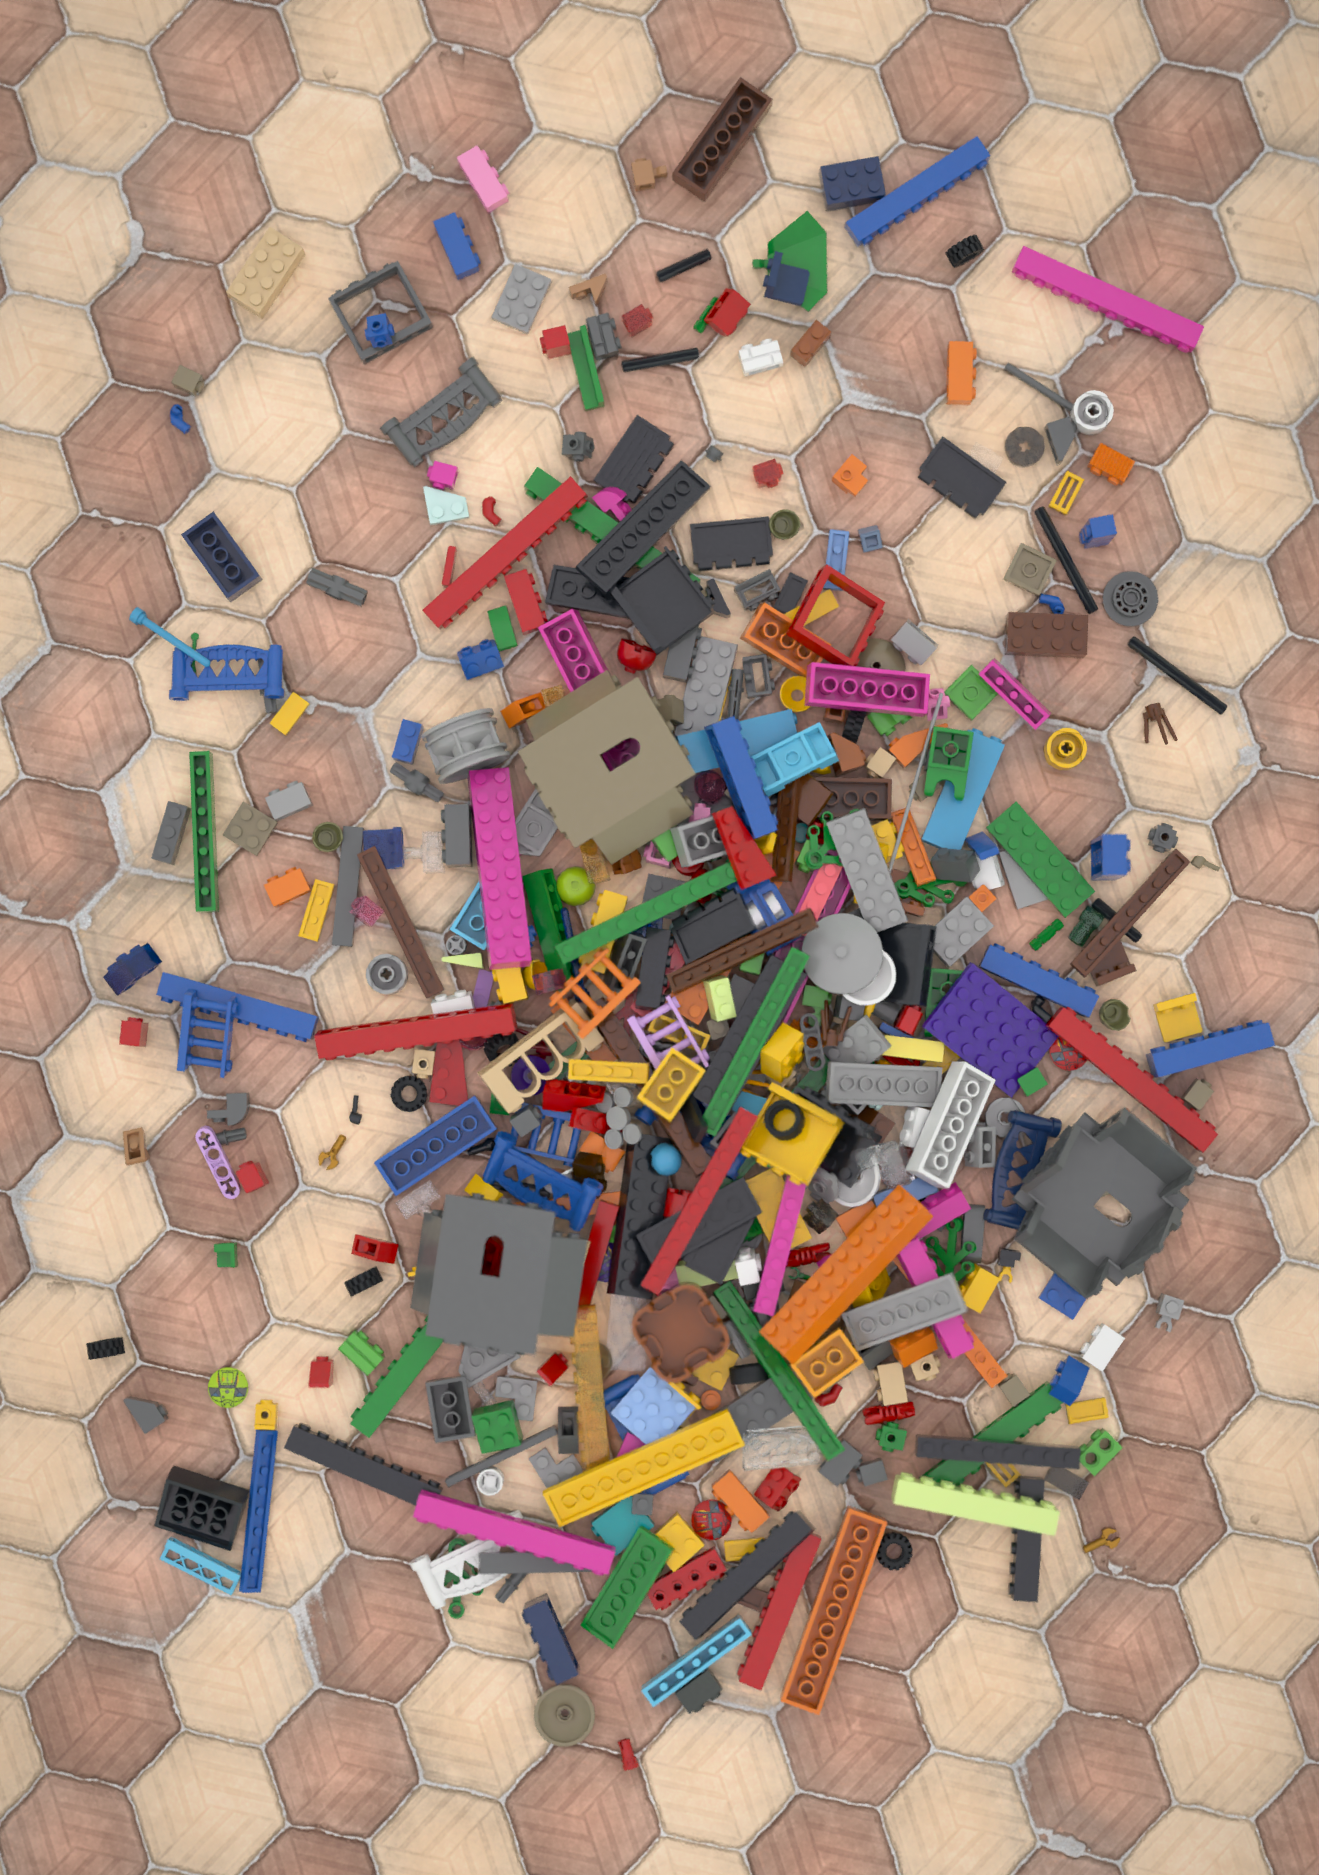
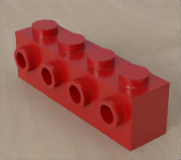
(686, 1578)

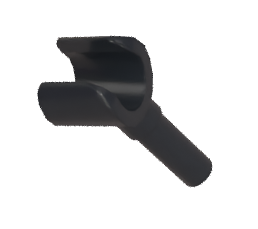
(355, 1117)

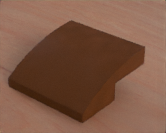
(812, 798)

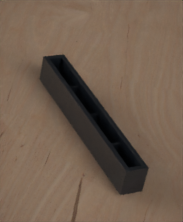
(997, 1451)
(358, 1464)
(747, 1574)

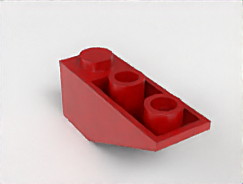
(565, 1095)

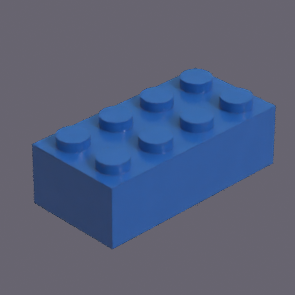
(1109, 857)

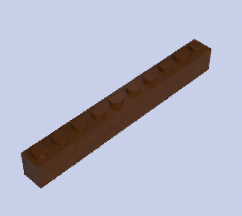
(677, 1130)

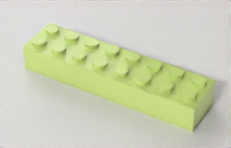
(975, 1504)

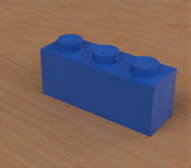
(457, 245)
(1098, 531)

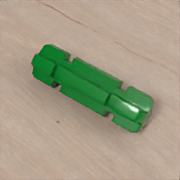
(700, 325)
(1046, 934)

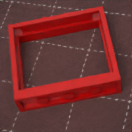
(815, 644)

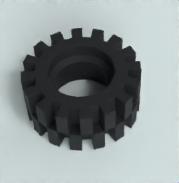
(964, 251)
(853, 725)
(496, 1042)
(397, 1098)
(363, 1281)
(105, 1348)
(903, 1559)

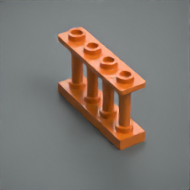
(612, 997)

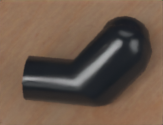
(1037, 1009)

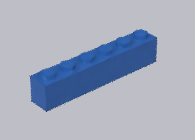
(1039, 981)

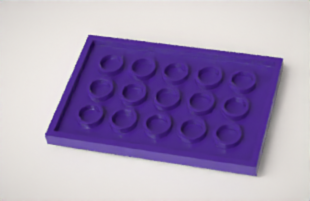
(990, 1029)

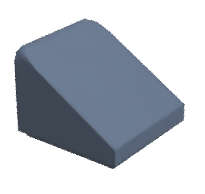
(870, 538)

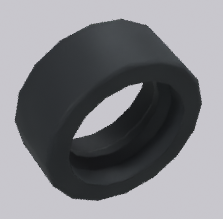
(776, 1107)
(747, 1373)

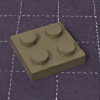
(1029, 569)
(250, 828)

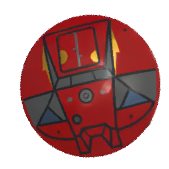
(1065, 1056)
(711, 1519)

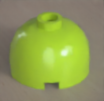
(574, 886)

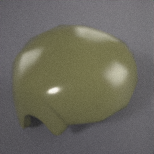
(784, 524)
(327, 836)
(1114, 1015)

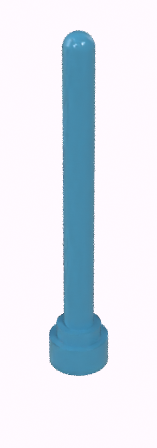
(139, 617)

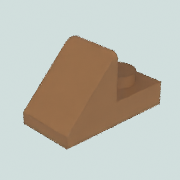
(594, 286)
(135, 1146)

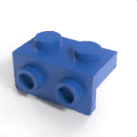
(480, 659)

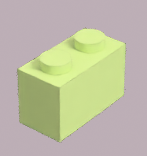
(719, 998)

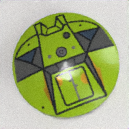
(228, 1387)

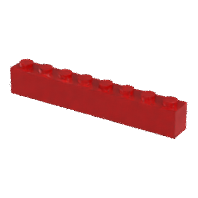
(777, 1613)

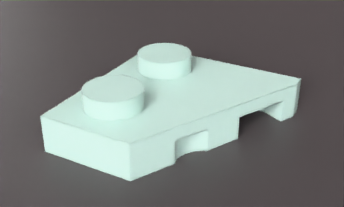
(444, 506)

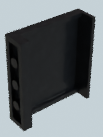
(663, 601)
(912, 954)

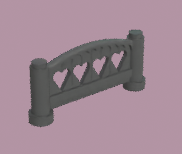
(404, 433)

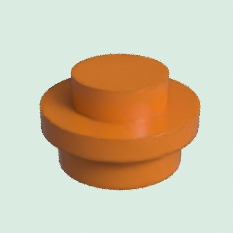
(710, 1400)

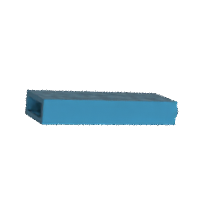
(758, 731)
(953, 818)

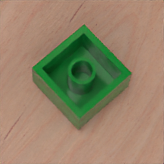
(497, 1426)

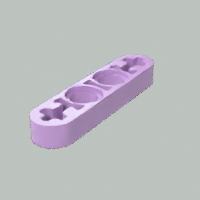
(218, 1162)

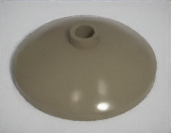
(883, 653)
(562, 1729)

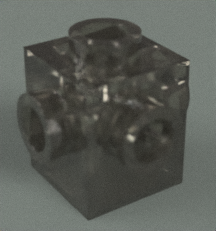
(820, 1215)

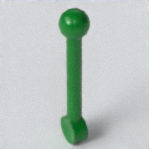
(194, 637)

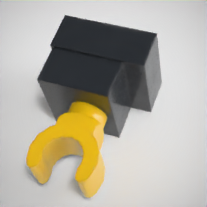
(1007, 1259)

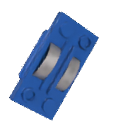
(765, 906)

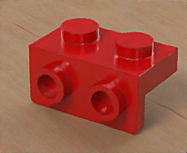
(777, 1488)

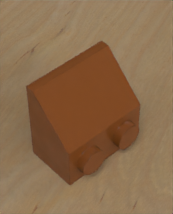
(848, 753)

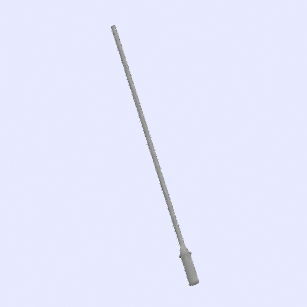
(915, 782)

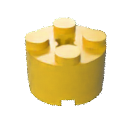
(1073, 742)

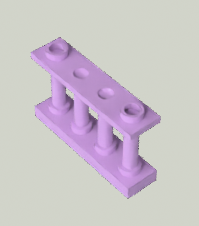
(648, 1041)

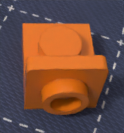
(982, 897)

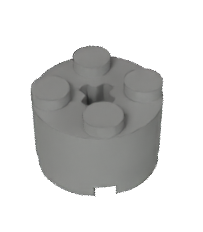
(395, 982)

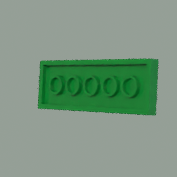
(1040, 859)
(627, 1587)

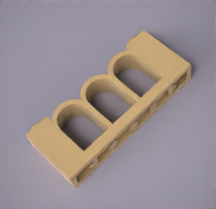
(499, 1084)

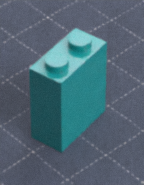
(619, 1525)

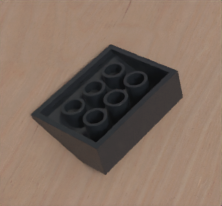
(201, 1508)

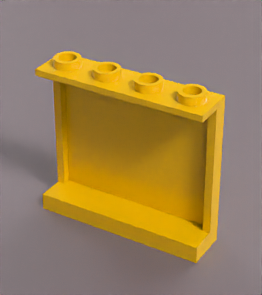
(797, 1156)

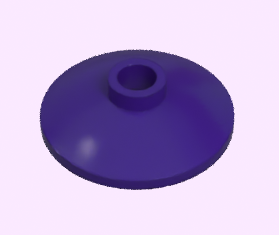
(520, 1072)

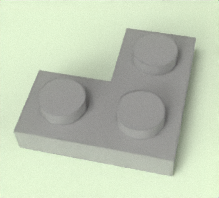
(522, 1391)
(554, 1473)

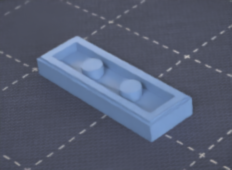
(837, 554)

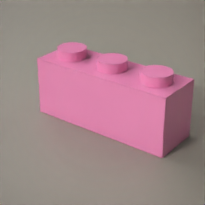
(483, 178)

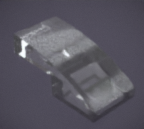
(877, 1154)

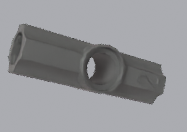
(337, 587)

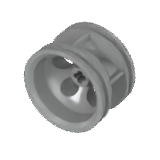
(465, 745)

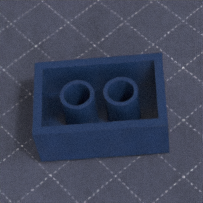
(852, 183)

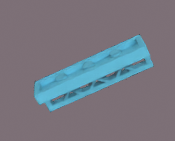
(187, 1551)

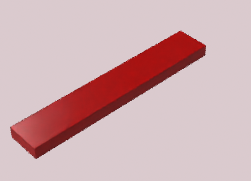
(599, 1242)

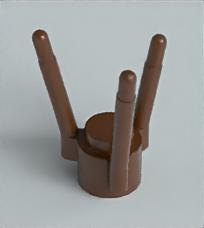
(1156, 713)
(830, 1036)

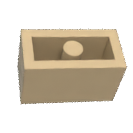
(891, 1383)

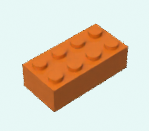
(768, 634)

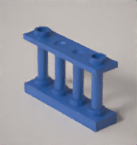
(188, 1040)
(558, 1119)

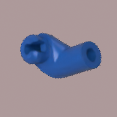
(176, 419)
(1054, 603)

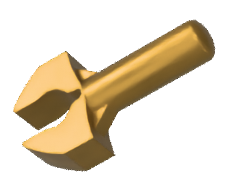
(333, 1152)
(1102, 1541)

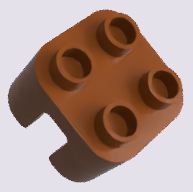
(680, 1331)

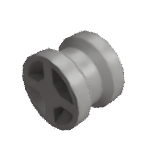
(457, 943)

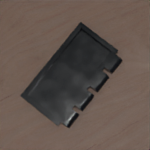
(633, 458)
(962, 476)
(731, 541)
(714, 927)
(717, 1256)

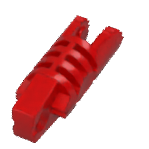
(807, 1255)
(888, 1413)

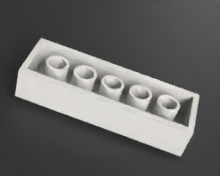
(950, 1124)

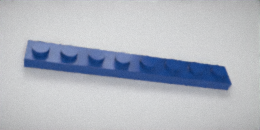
(258, 1511)

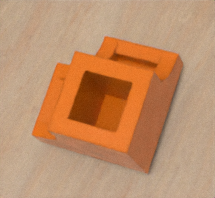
(850, 477)

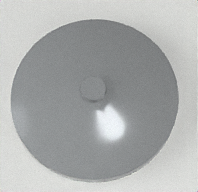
(842, 954)

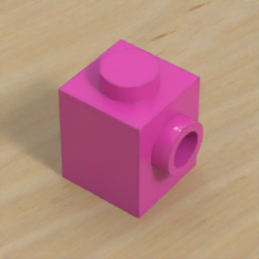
(442, 475)

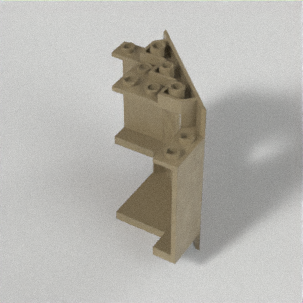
(585, 798)

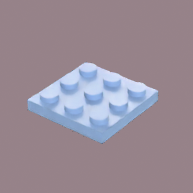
(652, 1408)

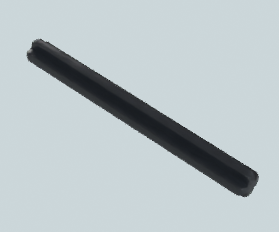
(1066, 560)
(1177, 675)

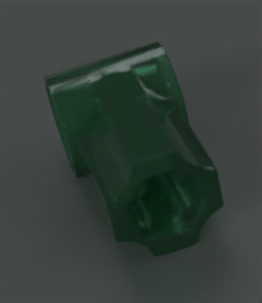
(1088, 922)

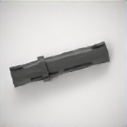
(737, 675)

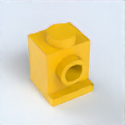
(266, 1423)

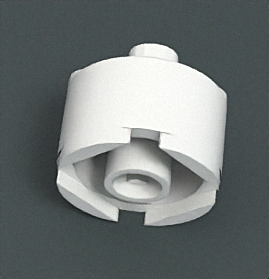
(1101, 407)

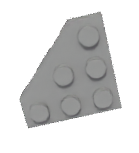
(480, 1364)

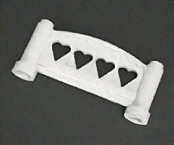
(433, 1572)

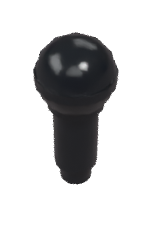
(487, 1145)

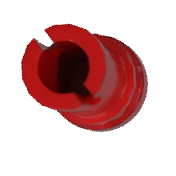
(629, 1760)

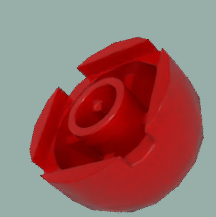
(635, 656)

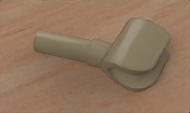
(1198, 861)

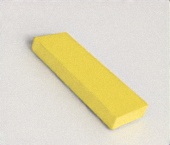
(914, 1049)

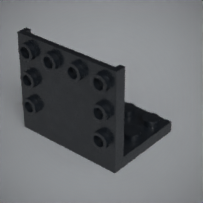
(851, 1137)

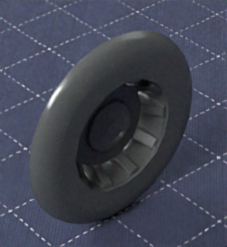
(1130, 598)

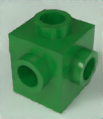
(896, 1442)

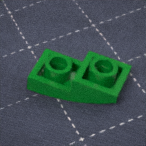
(502, 628)

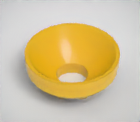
(791, 684)

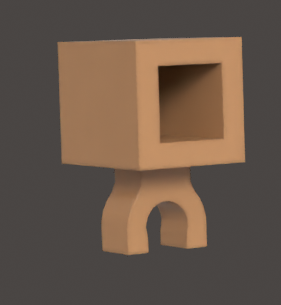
(645, 175)

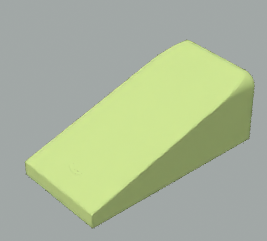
(472, 960)

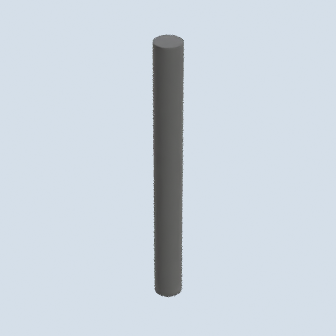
(1038, 386)

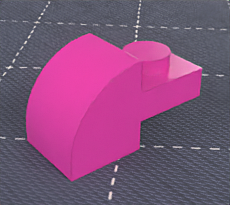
(611, 499)

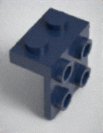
(785, 281)

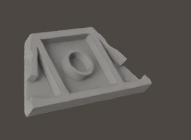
(534, 827)

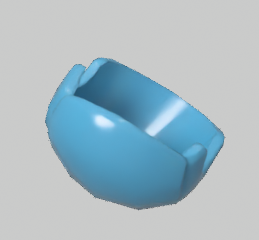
(666, 1159)

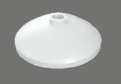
(879, 987)
(862, 1190)

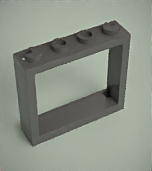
(371, 280)

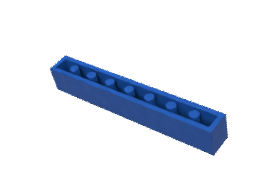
(917, 191)
(250, 1009)

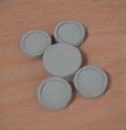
(619, 1118)

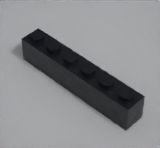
(1026, 1547)

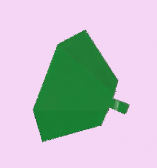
(805, 248)

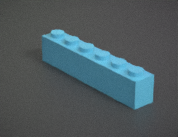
(696, 1660)

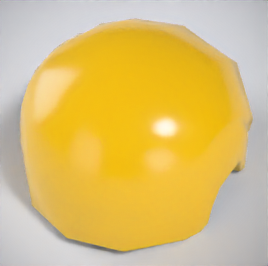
(535, 967)

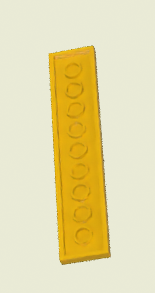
(643, 1467)

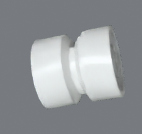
(490, 1481)

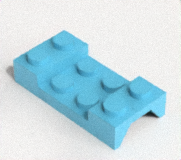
(794, 758)

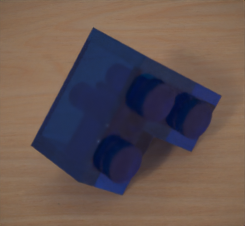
(131, 967)

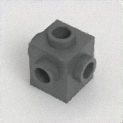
(577, 446)
(1156, 841)

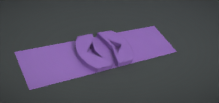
(483, 988)

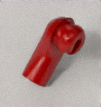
(488, 510)
(829, 1398)

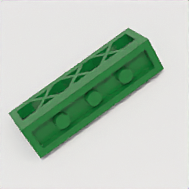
(585, 369)

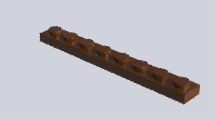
(1130, 913)
(400, 922)
(742, 951)

